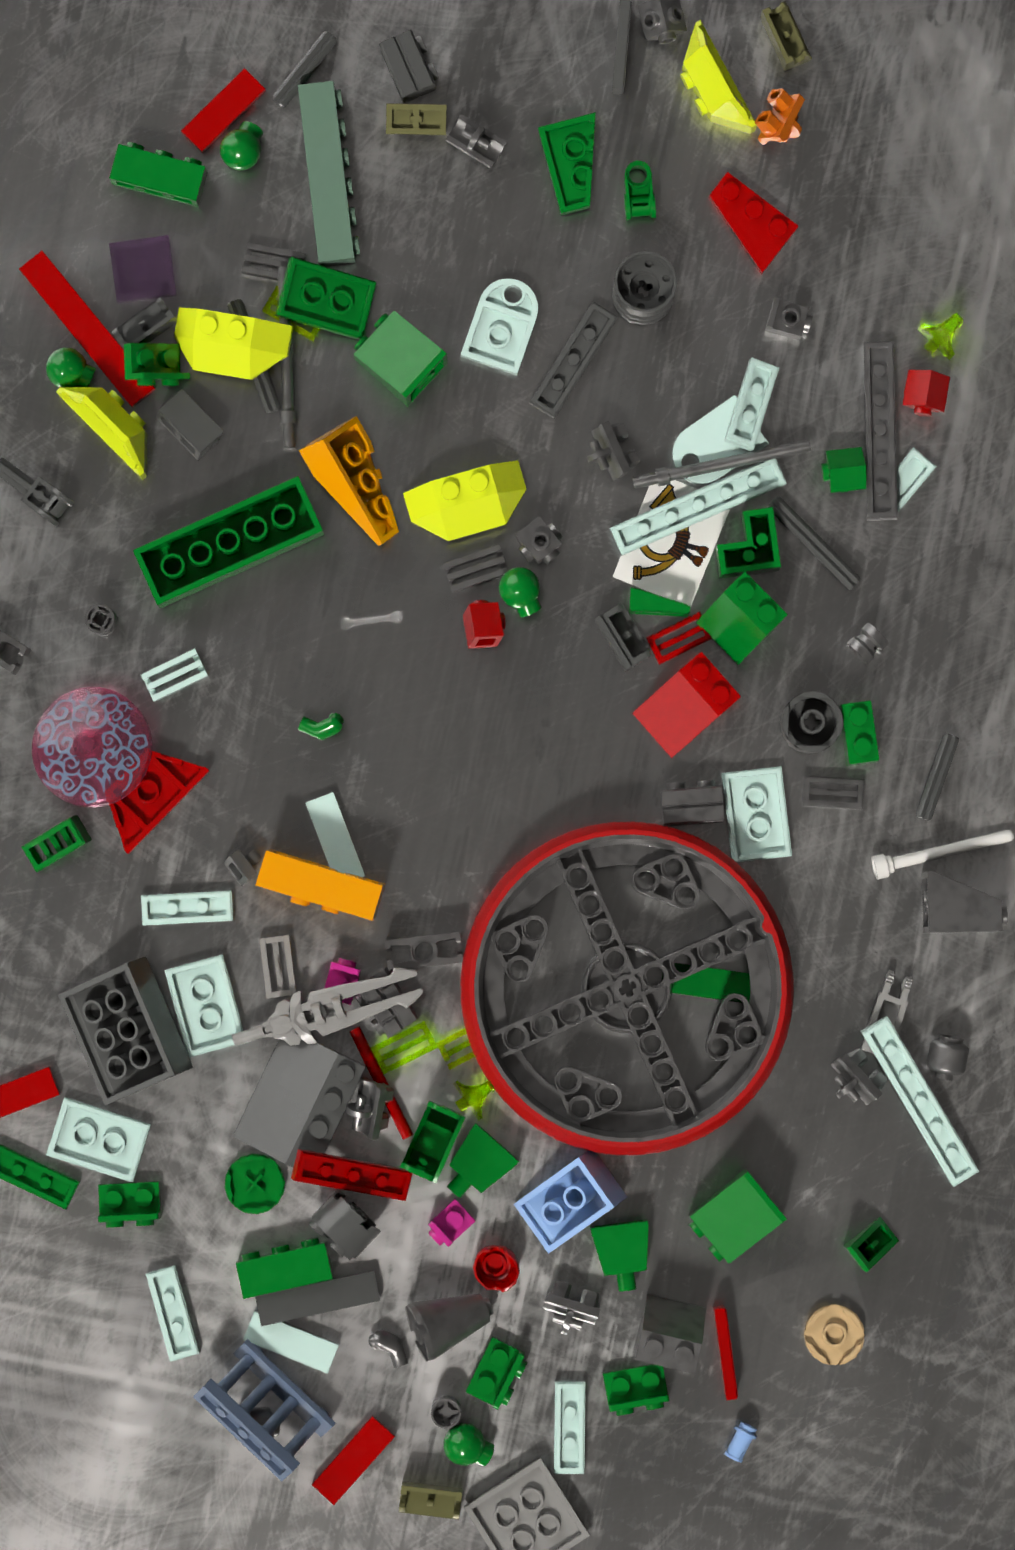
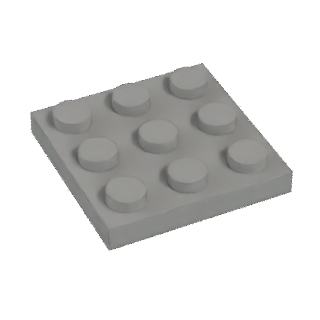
(527, 1513)

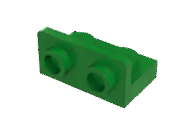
(153, 362)
(129, 1203)
(496, 1372)
(636, 1388)

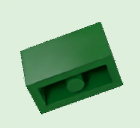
(859, 733)

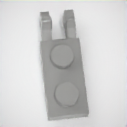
(890, 1006)

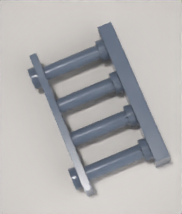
(249, 1432)

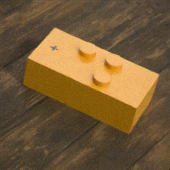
(320, 884)

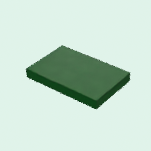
(325, 298)

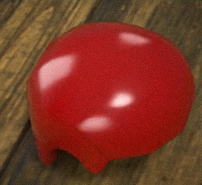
(496, 1268)

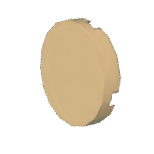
(834, 1334)

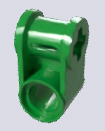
(639, 197)

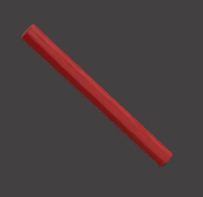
(378, 1076)

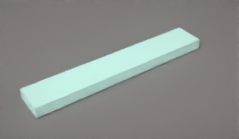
(697, 506)
(919, 1101)

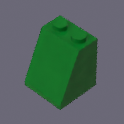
(400, 357)
(741, 618)
(736, 1217)

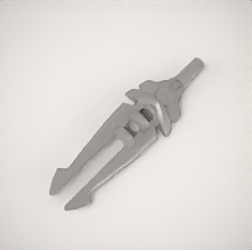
(295, 1020)

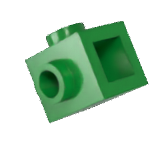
(844, 470)

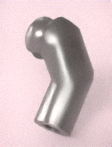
(390, 1343)

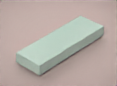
(751, 404)
(334, 835)
(187, 908)
(172, 1313)
(292, 1343)
(569, 1427)

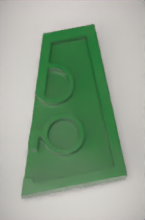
(569, 160)

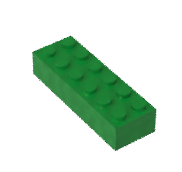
(228, 542)

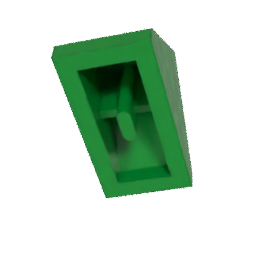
(871, 1244)

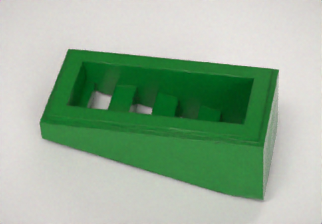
(647, 603)
(76, 828)

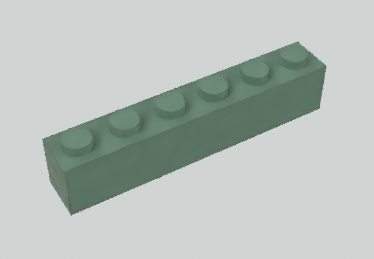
(326, 173)

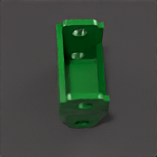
(432, 1141)

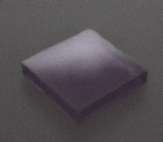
(142, 269)

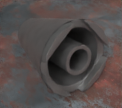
(446, 1322)

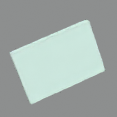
(756, 814)
(204, 1005)
(98, 1139)

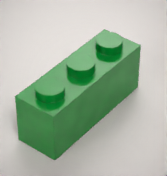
(158, 174)
(284, 1268)

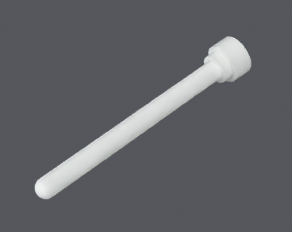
(885, 865)

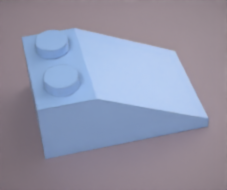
(570, 1200)

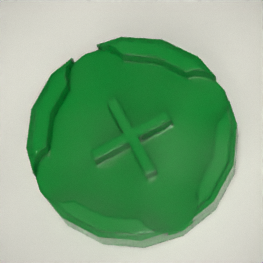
(254, 1183)

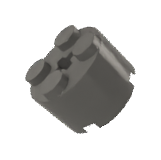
(823, 710)
(345, 1224)

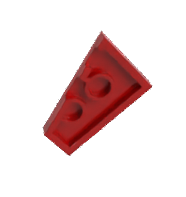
(753, 220)

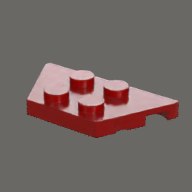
(157, 794)

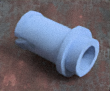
(741, 1441)

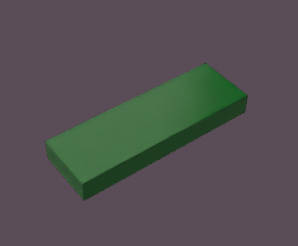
(712, 983)
(36, 1178)

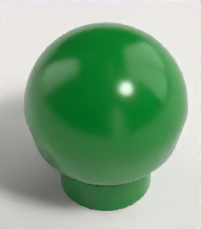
(242, 146)
(69, 368)
(520, 590)
(466, 1445)

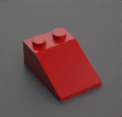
(686, 704)

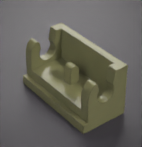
(785, 36)
(416, 119)
(430, 1500)

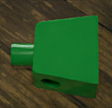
(479, 1162)
(622, 1250)

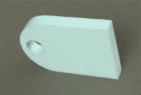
(501, 328)
(706, 442)

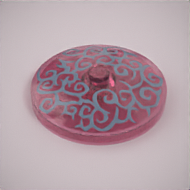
(92, 747)

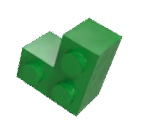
(757, 552)

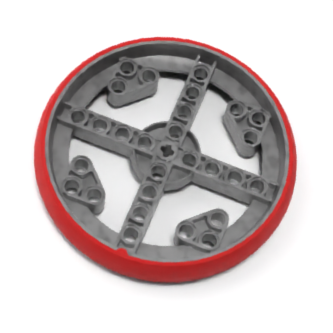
(766, 1012)

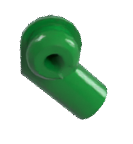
(324, 728)

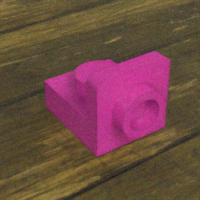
(343, 973)
(450, 1223)

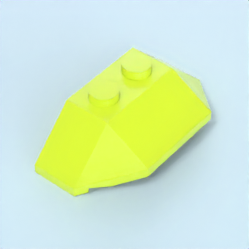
(713, 84)
(231, 342)
(111, 423)
(467, 500)

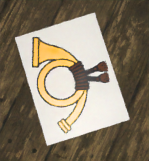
(676, 562)

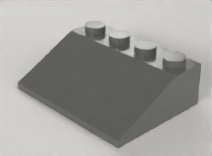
(125, 1030)
(299, 1100)

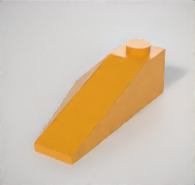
(346, 470)

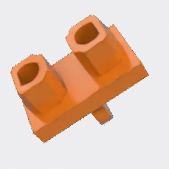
(782, 120)

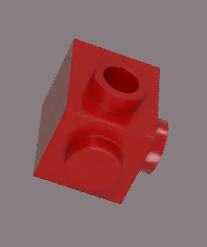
(926, 391)
(483, 624)

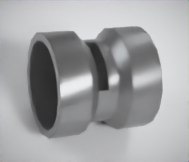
(105, 623)
(866, 644)
(445, 1416)

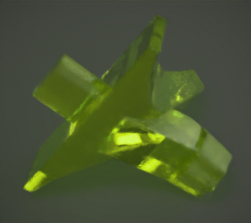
(941, 335)
(473, 1096)

